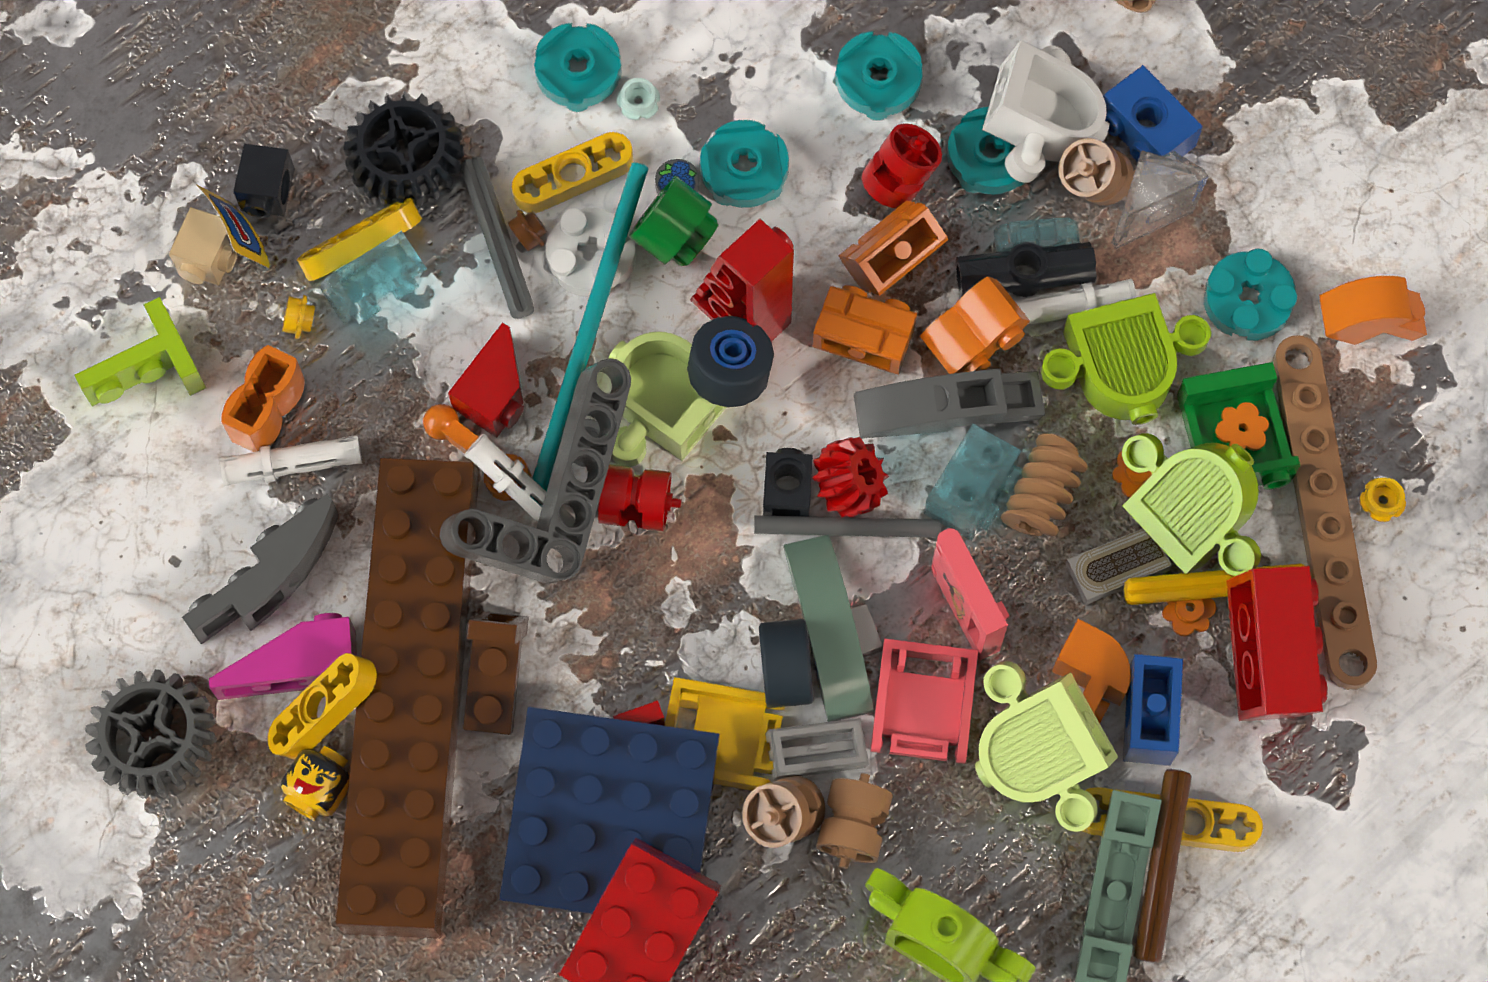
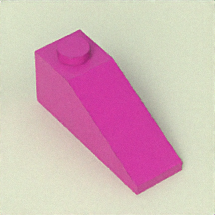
(288, 660)

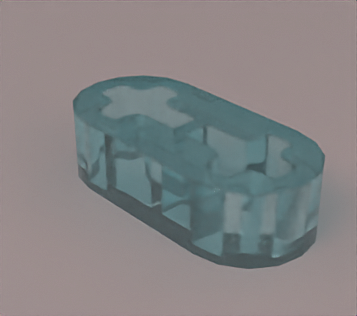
(1041, 232)

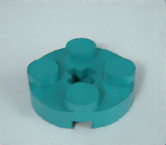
(583, 88)
(874, 97)
(970, 166)
(741, 188)
(1259, 272)

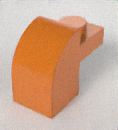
(1373, 307)
(1096, 665)

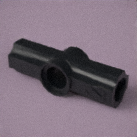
(1053, 266)

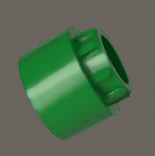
(675, 224)

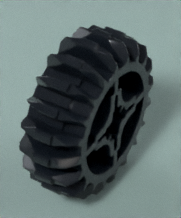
(436, 136)

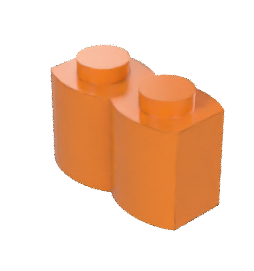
(976, 328)
(269, 392)

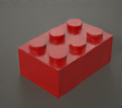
(1276, 643)
(642, 920)

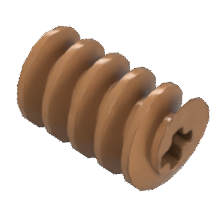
(1044, 486)

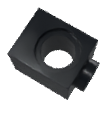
(264, 180)
(787, 502)

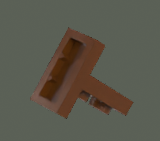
(493, 671)

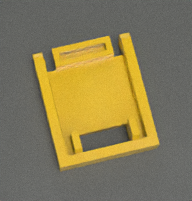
(738, 719)

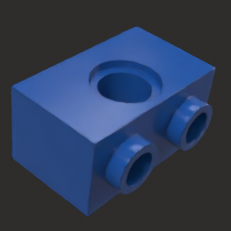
(1146, 98)
(1153, 710)

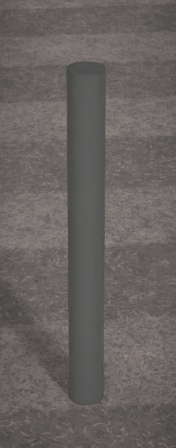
(846, 526)

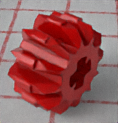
(850, 477)

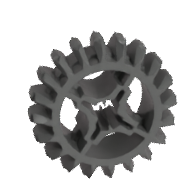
(163, 698)

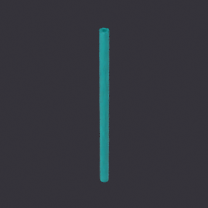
(590, 321)

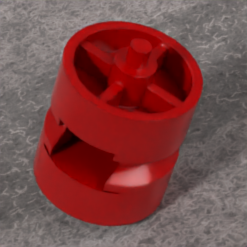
(901, 165)
(640, 498)

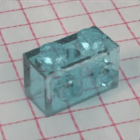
(372, 278)
(973, 481)

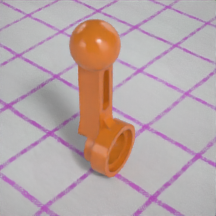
(443, 423)

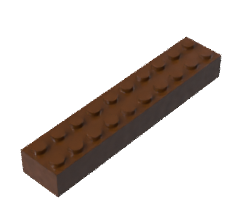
(411, 718)

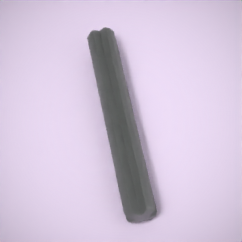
(497, 238)

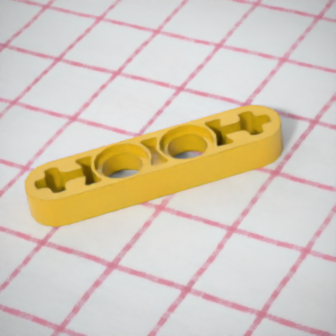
(1228, 812)

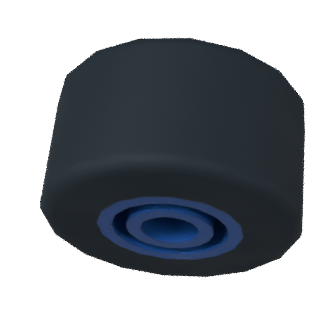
(730, 361)
(786, 663)

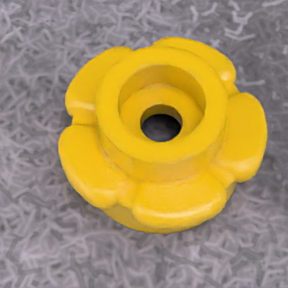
(298, 316)
(1385, 488)

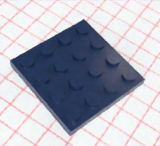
(594, 789)

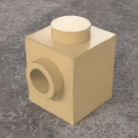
(202, 249)

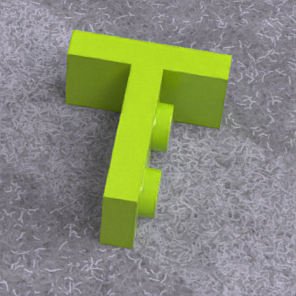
(142, 362)

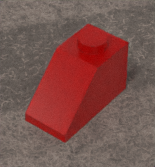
(491, 386)

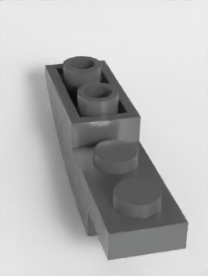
(947, 402)
(284, 561)

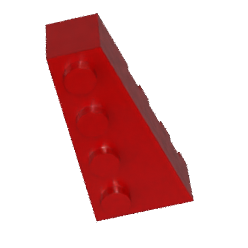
(752, 280)

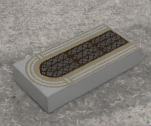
(1108, 566)

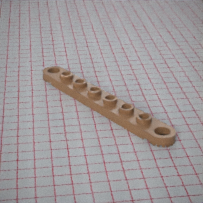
(1324, 512)

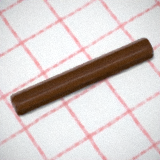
(1163, 866)

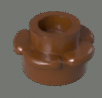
(528, 229)

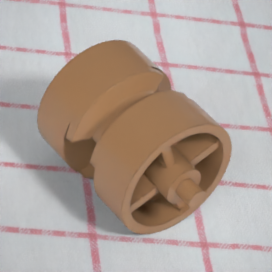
(1095, 171)
(783, 811)
(856, 811)

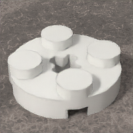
(569, 235)

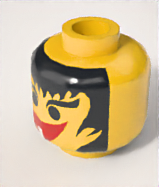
(316, 783)

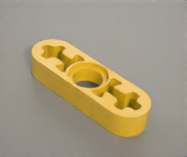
(538, 173)
(358, 239)
(344, 686)

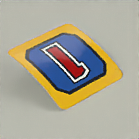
(239, 230)

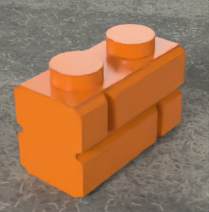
(893, 247)
(865, 328)

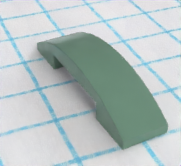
(830, 628)
(1117, 888)

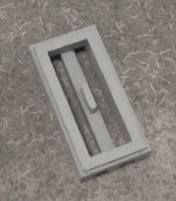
(778, 754)

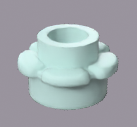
(636, 89)

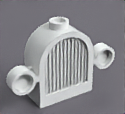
(1043, 108)

